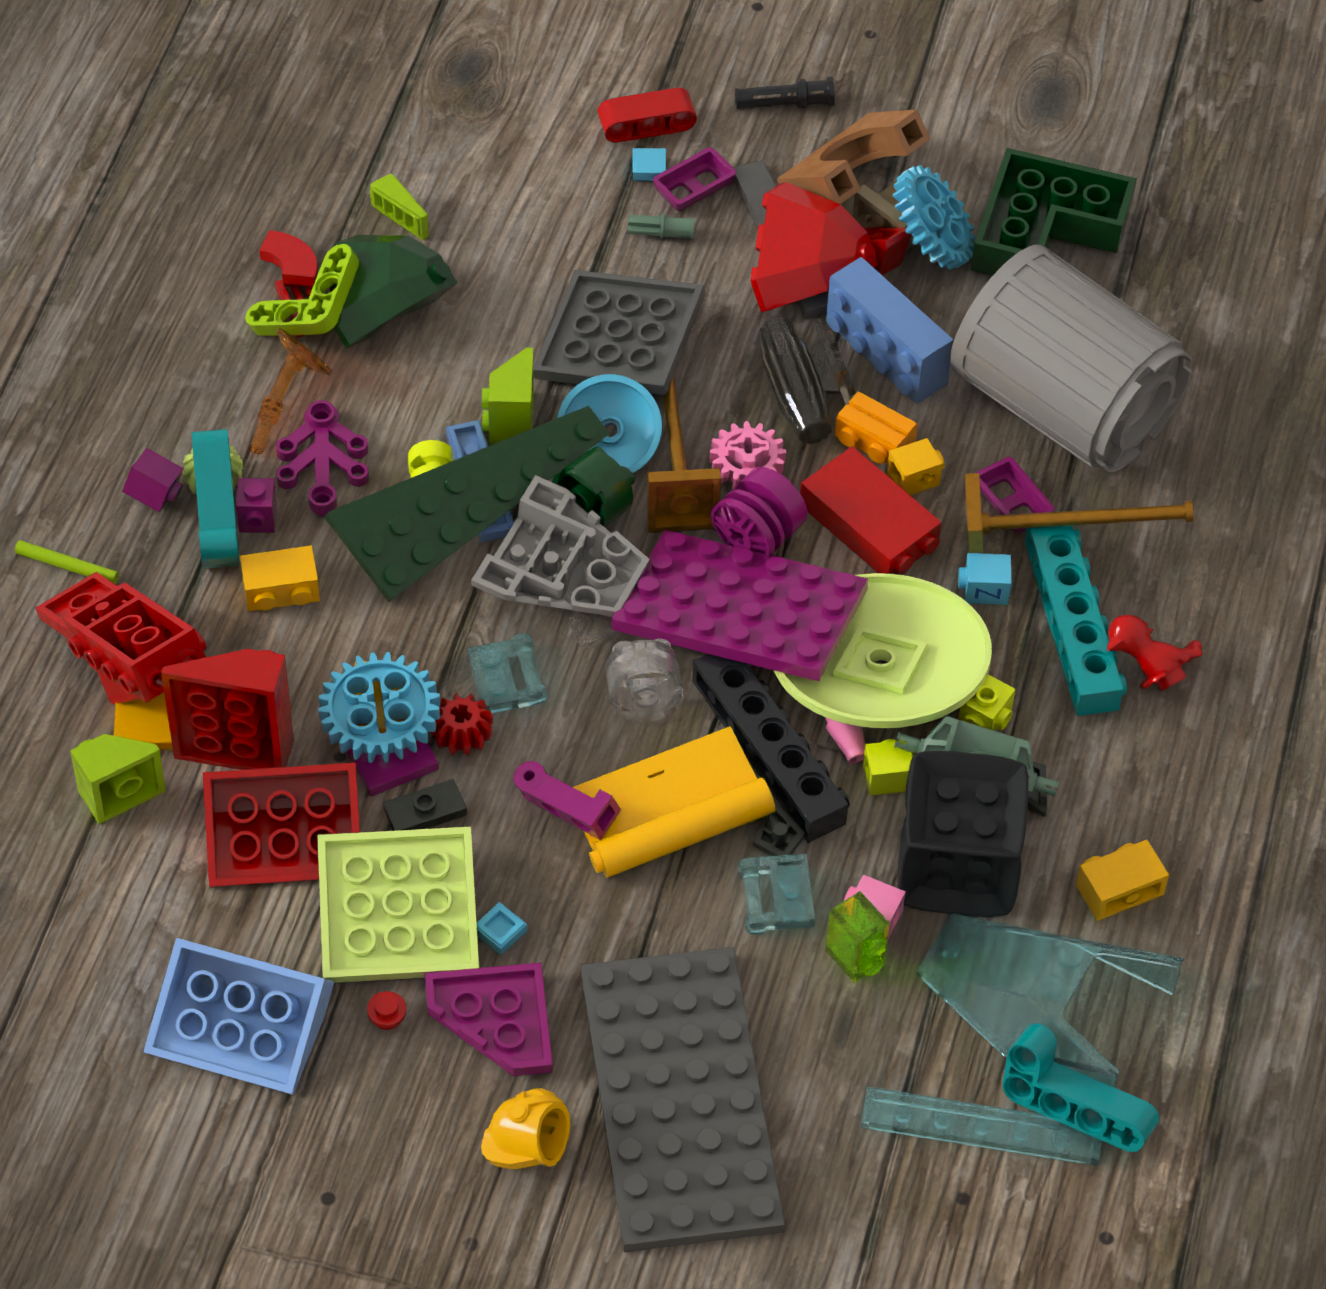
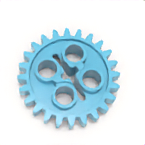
(934, 217)
(415, 702)

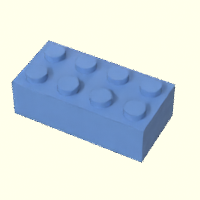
(889, 330)

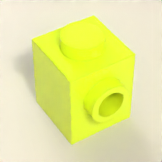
(886, 767)

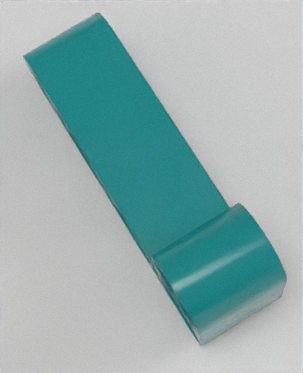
(215, 499)
(1071, 1097)

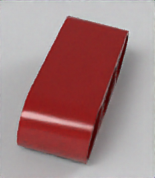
(647, 115)

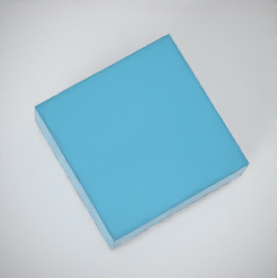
(648, 163)
(500, 928)

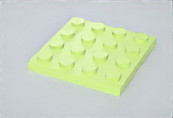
(397, 904)

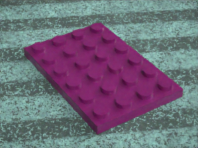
(742, 605)

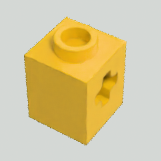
(915, 466)

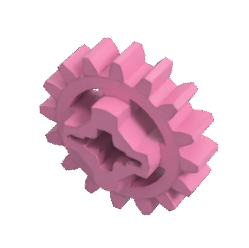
(744, 450)

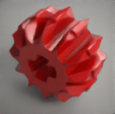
(463, 724)

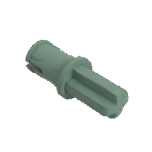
(661, 226)

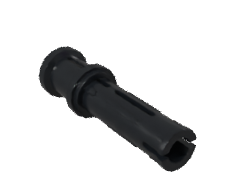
(803, 98)

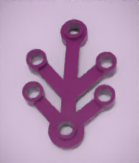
(321, 420)

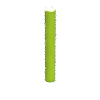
(64, 561)

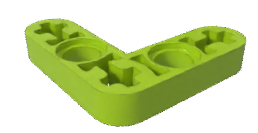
(318, 312)

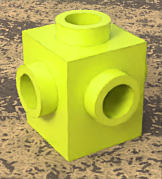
(990, 705)

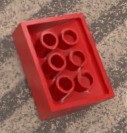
(230, 710)
(269, 820)

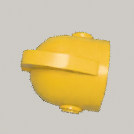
(522, 1131)

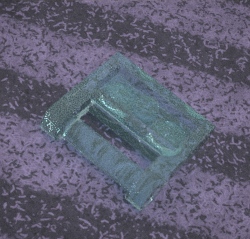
(495, 678)
(789, 892)

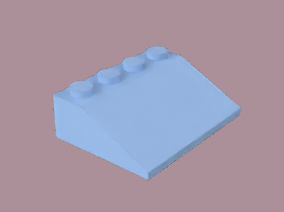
(237, 1016)

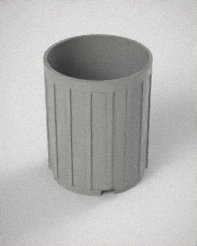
(1070, 358)

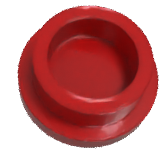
(386, 1010)

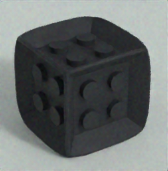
(963, 833)

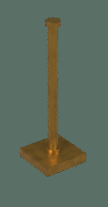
(682, 496)
(981, 523)

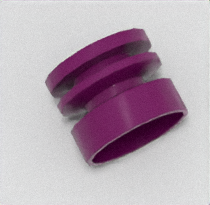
(760, 512)

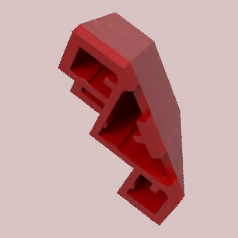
(803, 245)

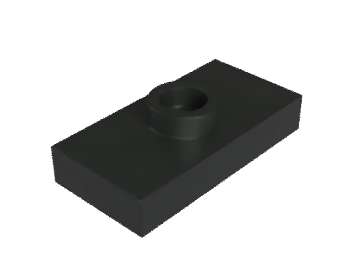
(425, 807)

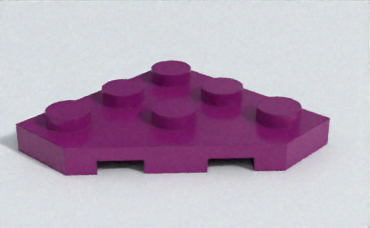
(496, 1013)

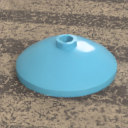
(628, 407)

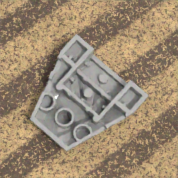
(561, 557)

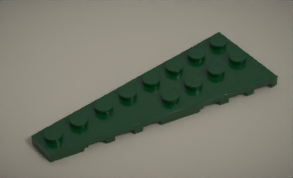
(427, 518)

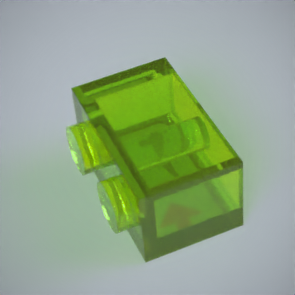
(857, 937)

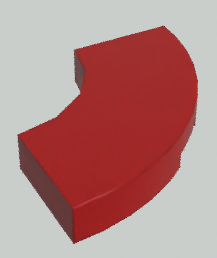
(292, 256)

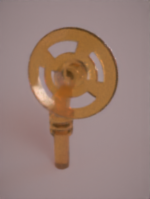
(271, 407)

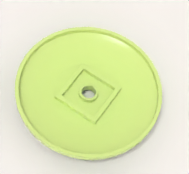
(933, 652)

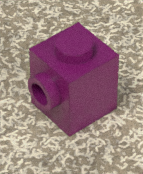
(154, 480)
(256, 505)

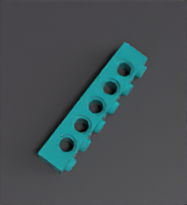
(1075, 619)

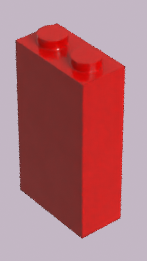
(870, 513)

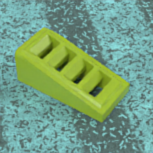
(398, 204)

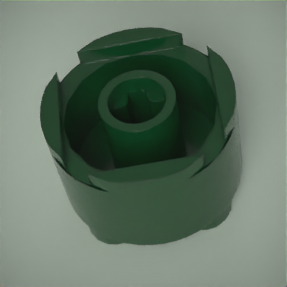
(598, 484)

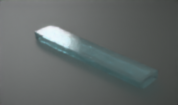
(977, 1126)

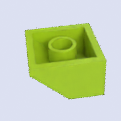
(509, 398)
(117, 774)

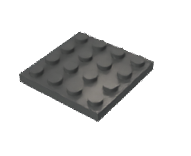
(620, 329)

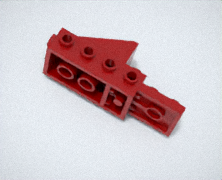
(121, 636)

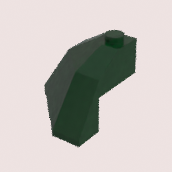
(391, 280)

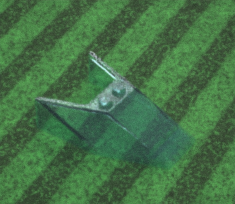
(1020, 975)

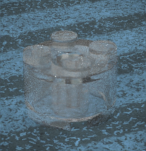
(643, 679)

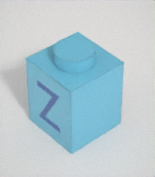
(986, 578)

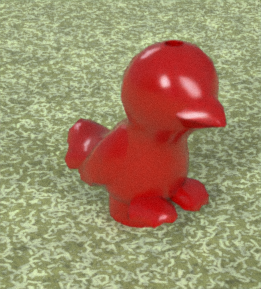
(1157, 659)

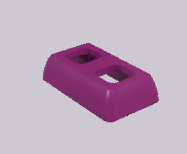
(685, 173)
(1025, 490)

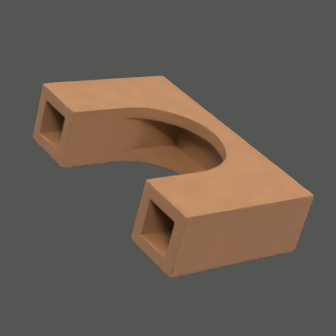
(873, 136)

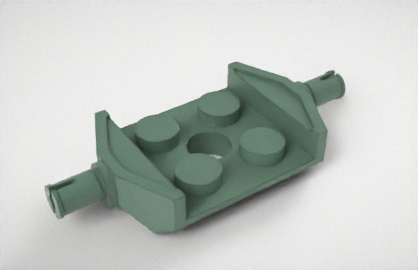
(966, 737)

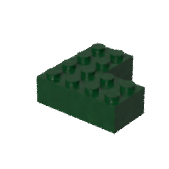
(1046, 200)

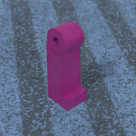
(565, 802)

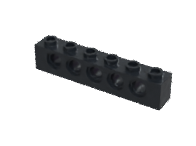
(771, 759)

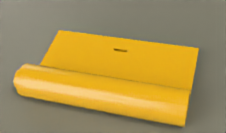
(677, 801)

